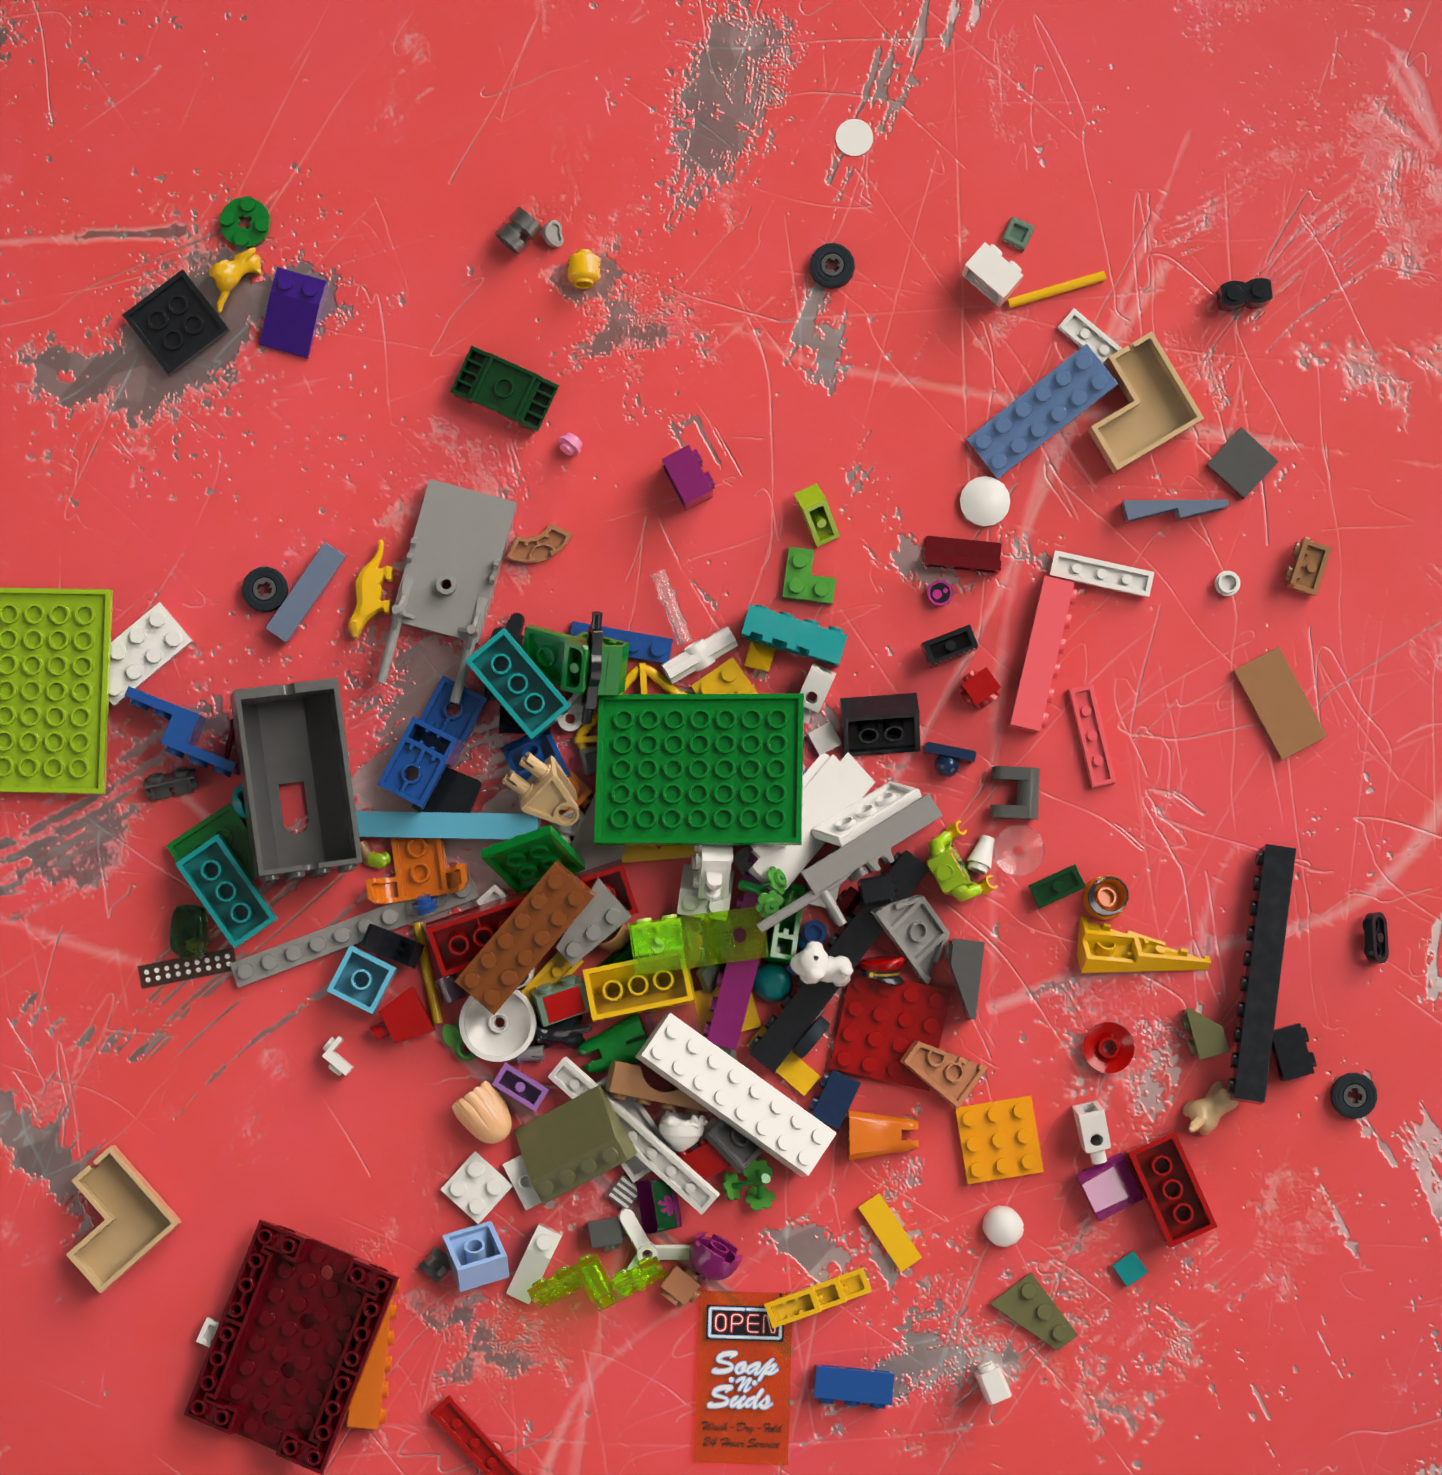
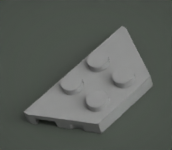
(915, 932)

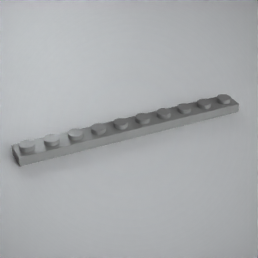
(339, 937)

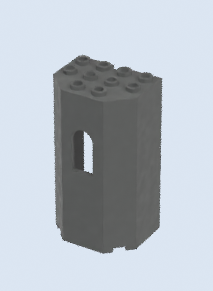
(291, 738)

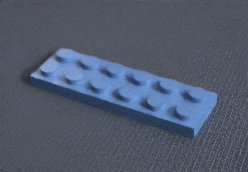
(1042, 411)

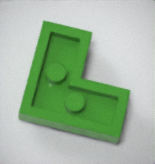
(800, 583)

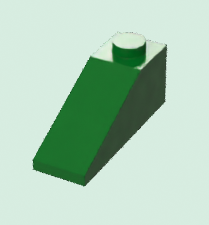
(783, 937)

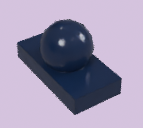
(948, 758)

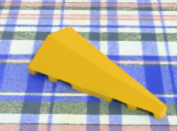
(1113, 951)

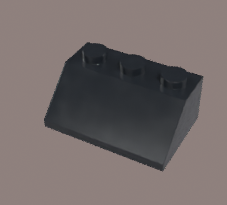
(880, 724)

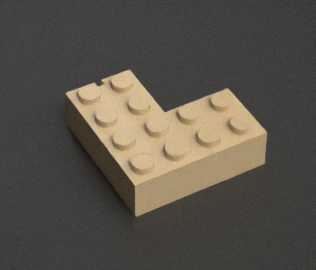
(1157, 406)
(132, 1214)

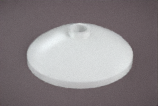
(493, 1042)

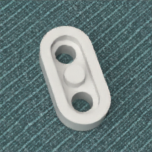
(577, 708)

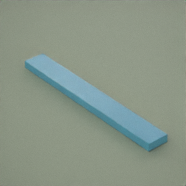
(445, 825)

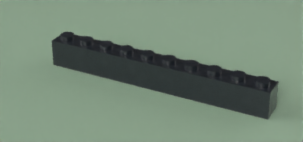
(1262, 975)
(810, 999)

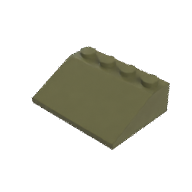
(573, 1144)

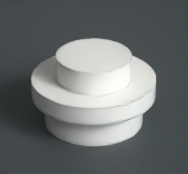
(1227, 583)

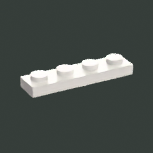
(1101, 574)

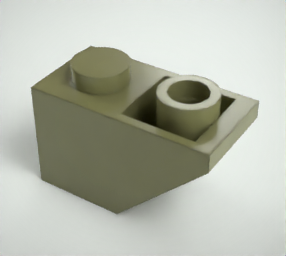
(1206, 1035)

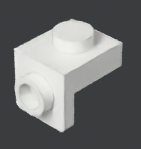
(337, 1063)

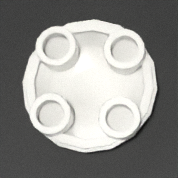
(985, 501)

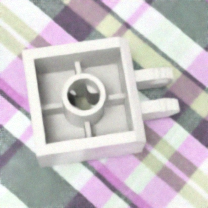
(712, 871)

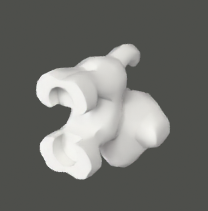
(815, 966)

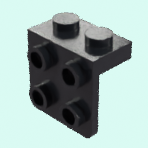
(453, 793)

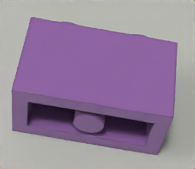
(520, 1087)

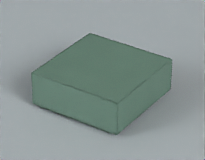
(1018, 233)

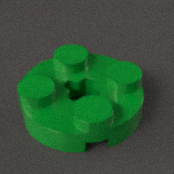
(242, 236)

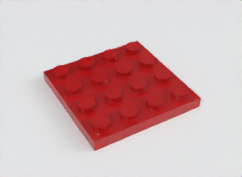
(881, 1025)

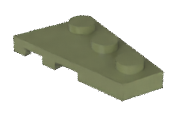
(1034, 1310)

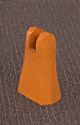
(878, 1134)

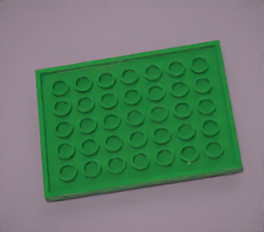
(699, 769)

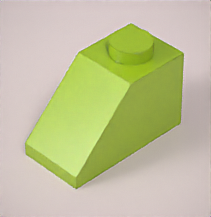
(817, 514)

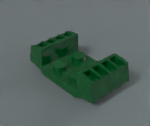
(504, 388)

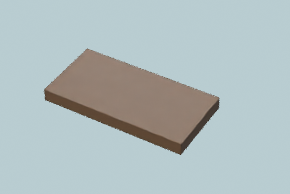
(1280, 703)

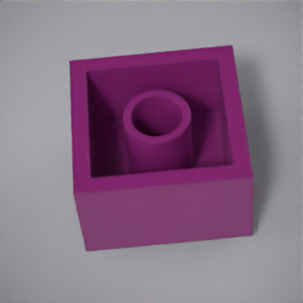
(687, 477)

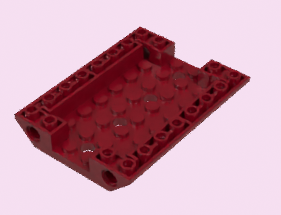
(266, 1330)

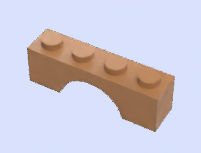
(628, 1080)

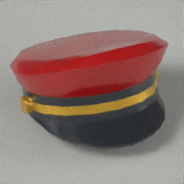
(883, 968)

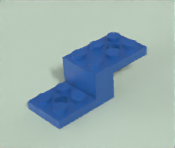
(182, 732)
(432, 743)

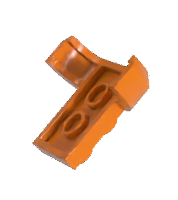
(419, 871)

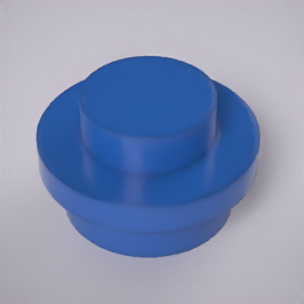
(425, 904)
(814, 931)

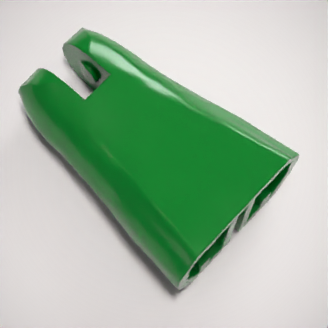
(617, 1043)

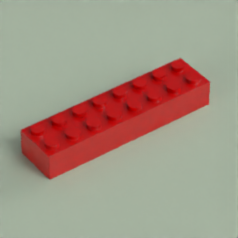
(463, 934)

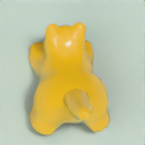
(228, 273)

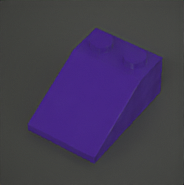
(293, 312)

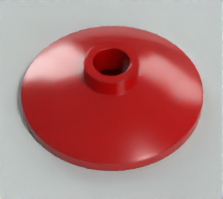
(1121, 1052)

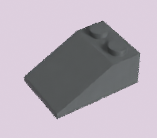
(965, 968)

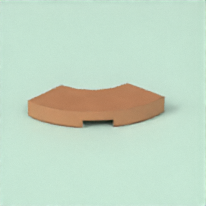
(539, 547)

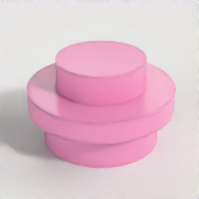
(570, 444)

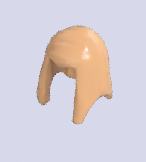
(484, 1114)

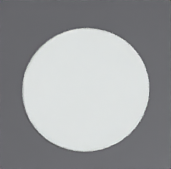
(854, 137)

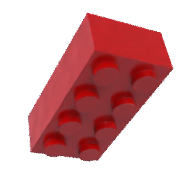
(1171, 1189)

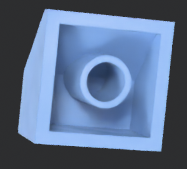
(476, 1256)

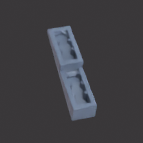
(1141, 509)
(306, 592)

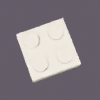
(476, 1187)

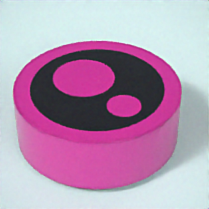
(939, 593)

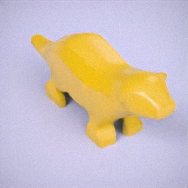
(369, 592)

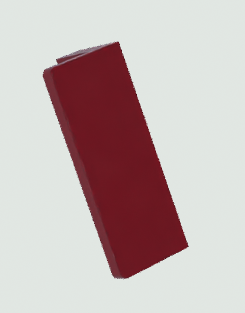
(962, 554)

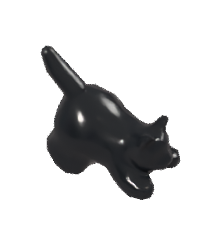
(566, 1032)

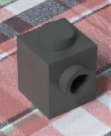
(606, 1233)

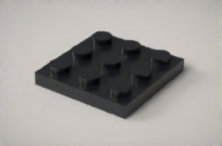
(176, 322)

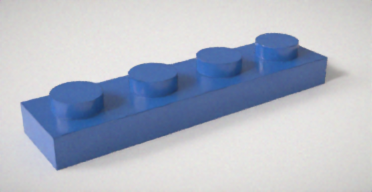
(641, 646)

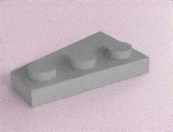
(593, 924)

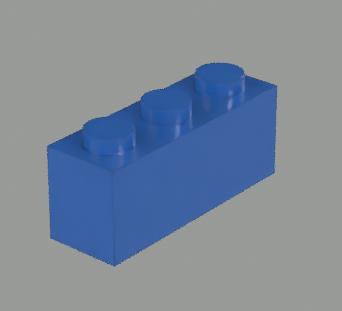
(853, 1385)

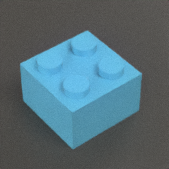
(362, 979)

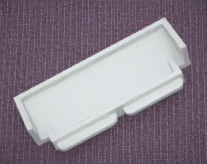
(827, 790)

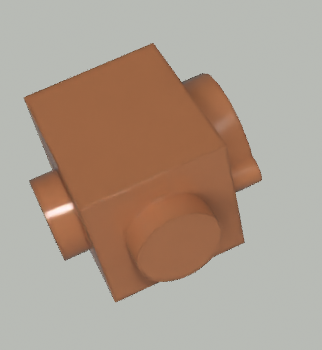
(681, 1286)

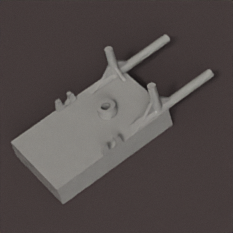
(460, 541)
(848, 861)

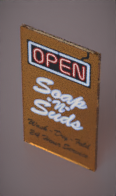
(741, 1380)

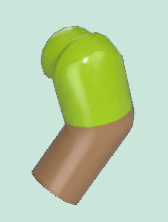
(374, 859)

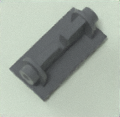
(161, 783)

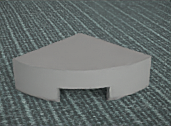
(572, 829)

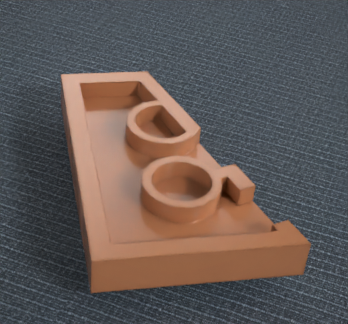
(944, 1072)

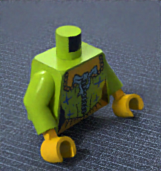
(951, 870)

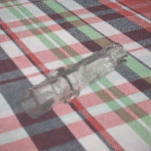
(671, 607)

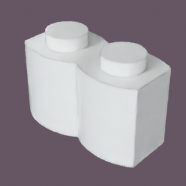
(992, 1382)

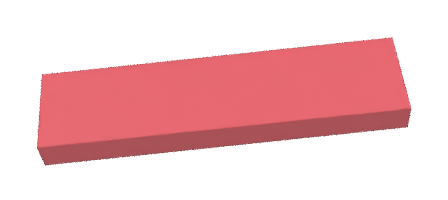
(1092, 736)

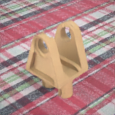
(545, 790)

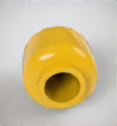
(583, 269)

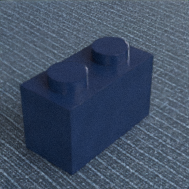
(834, 1099)

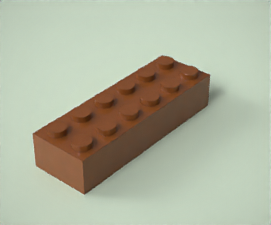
(525, 937)

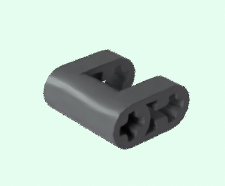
(1026, 793)

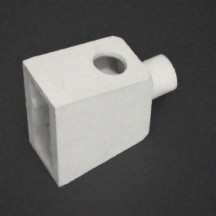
(818, 681)
(1090, 1121)

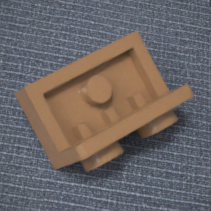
(1308, 566)

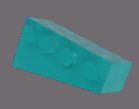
(794, 635)

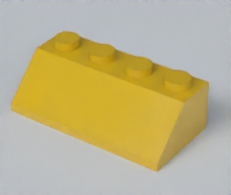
(618, 992)

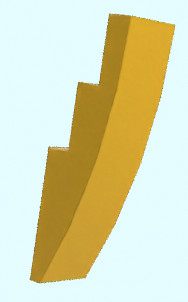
(818, 1297)

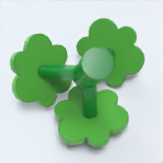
(769, 901)
(757, 1174)

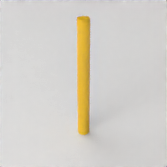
(1056, 289)
(428, 974)

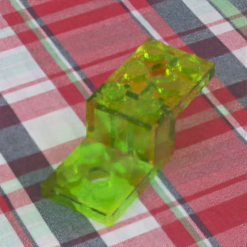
(697, 940)
(595, 1278)

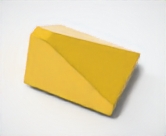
(759, 657)

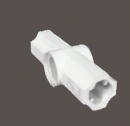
(699, 655)

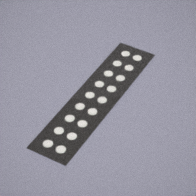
(180, 969)

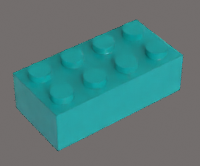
(518, 684)
(227, 891)

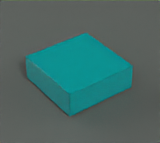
(1130, 1268)

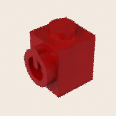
(979, 688)

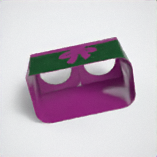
(658, 1206)

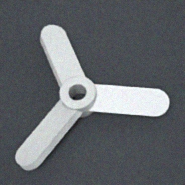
(641, 1242)

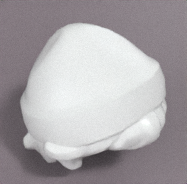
(681, 1129)

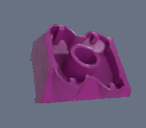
(1109, 1187)

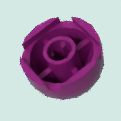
(713, 1257)

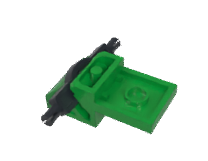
(580, 663)

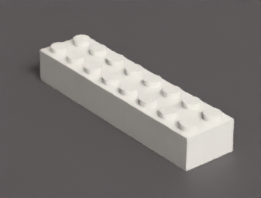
(735, 1095)

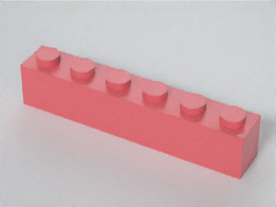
(1041, 654)

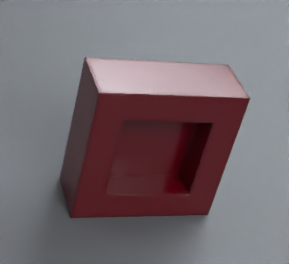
(848, 900)

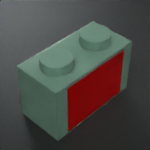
(560, 1000)

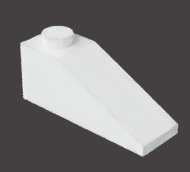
(534, 1262)

